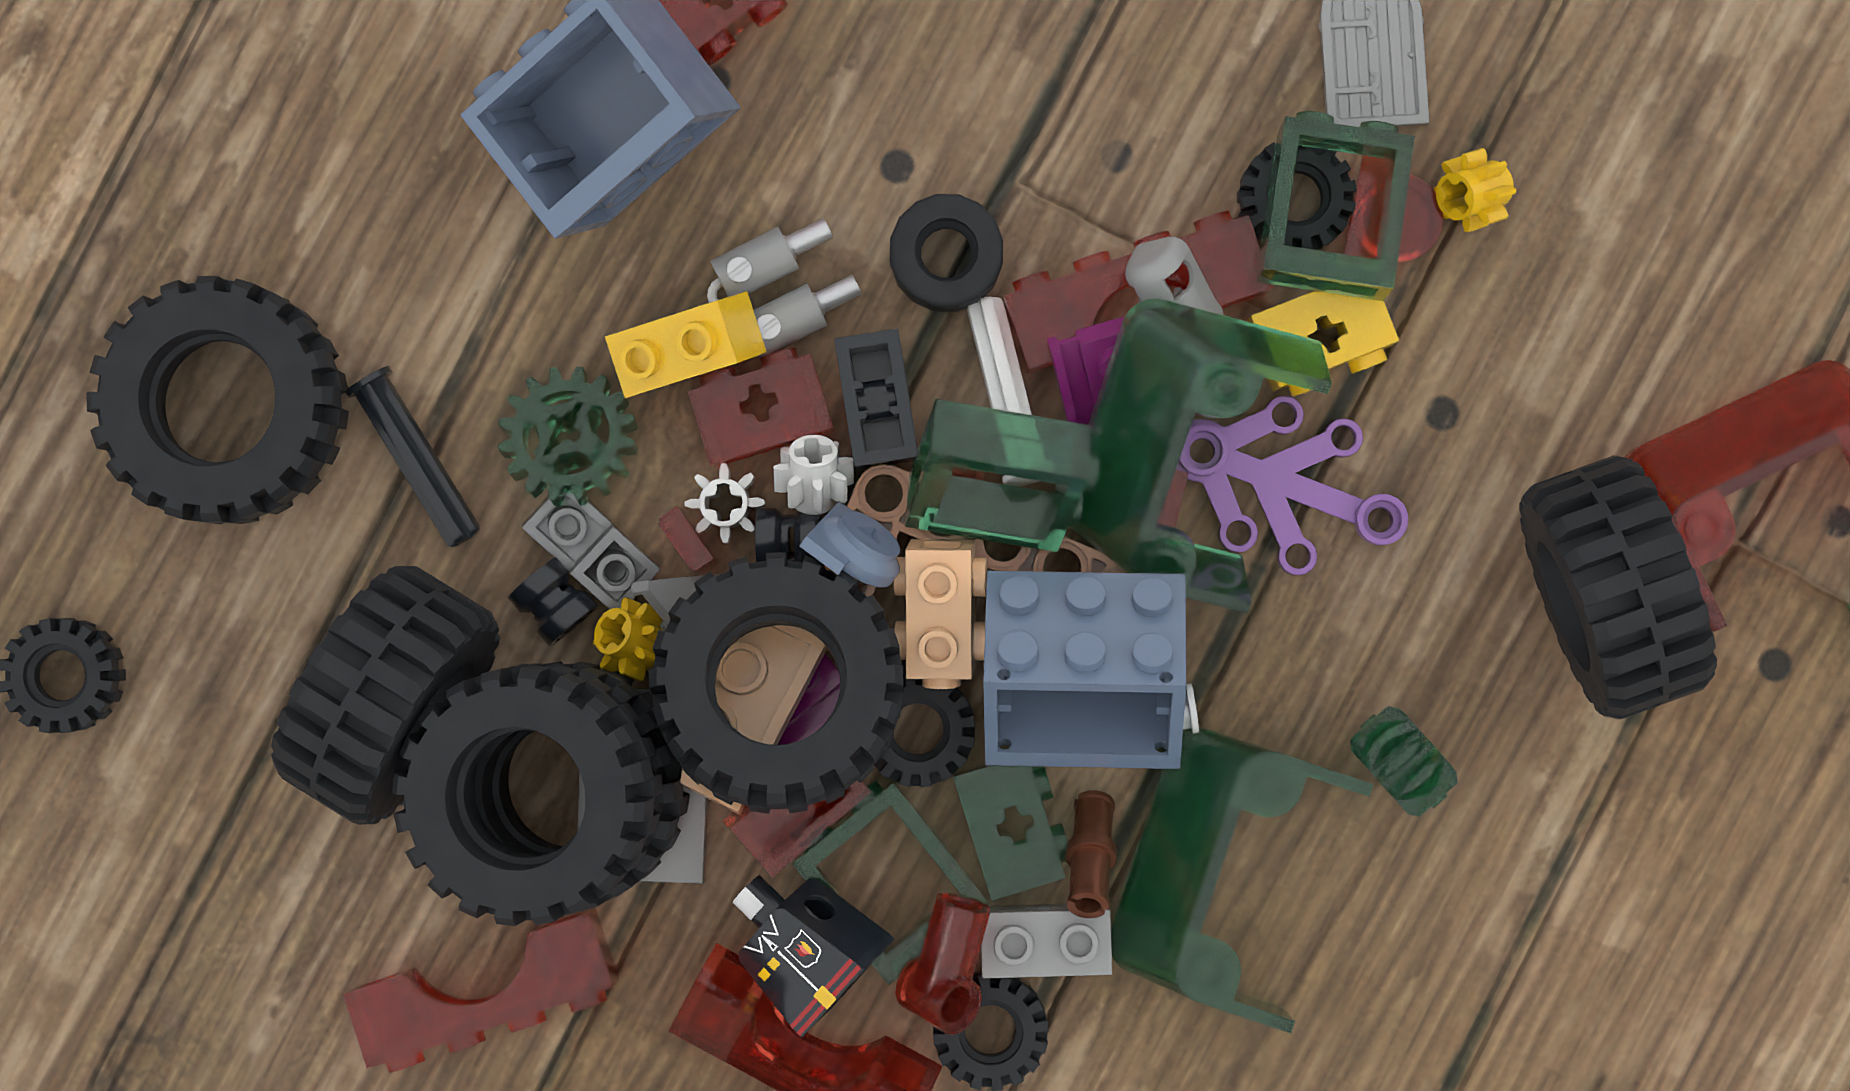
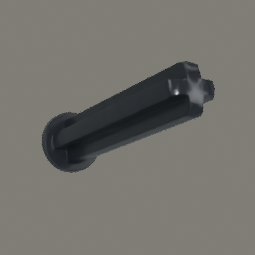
(415, 457)

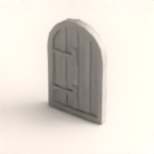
(1374, 61)

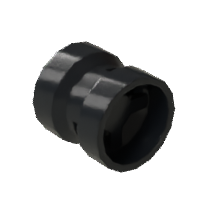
(773, 533)
(552, 601)

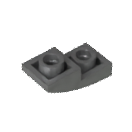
(591, 548)

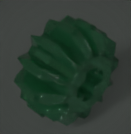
(1404, 761)

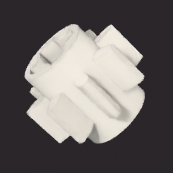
(813, 474)
(713, 490)

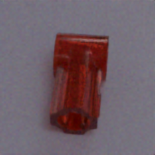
(940, 981)

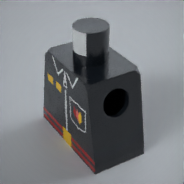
(806, 948)

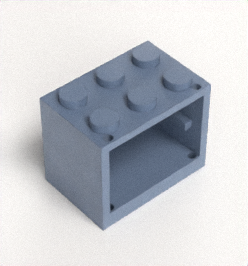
(598, 111)
(1084, 669)

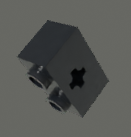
(876, 399)

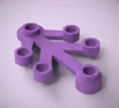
(1277, 479)

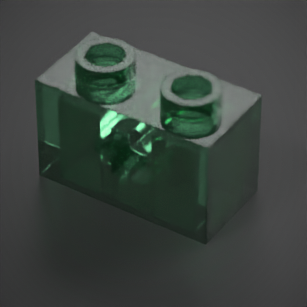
(1007, 863)

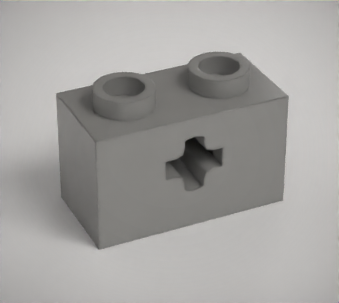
(1045, 942)

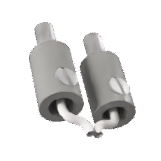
(769, 259)

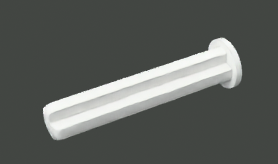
(999, 363)

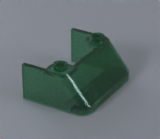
(1159, 375)
(1181, 860)

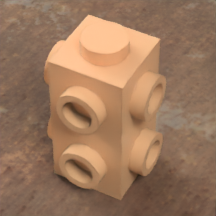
(940, 625)

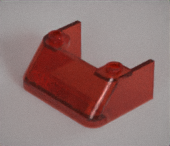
(1739, 446)

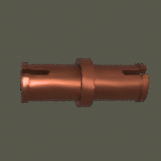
(1091, 854)

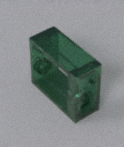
(1329, 270)
(1002, 445)
(910, 944)

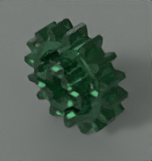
(579, 413)

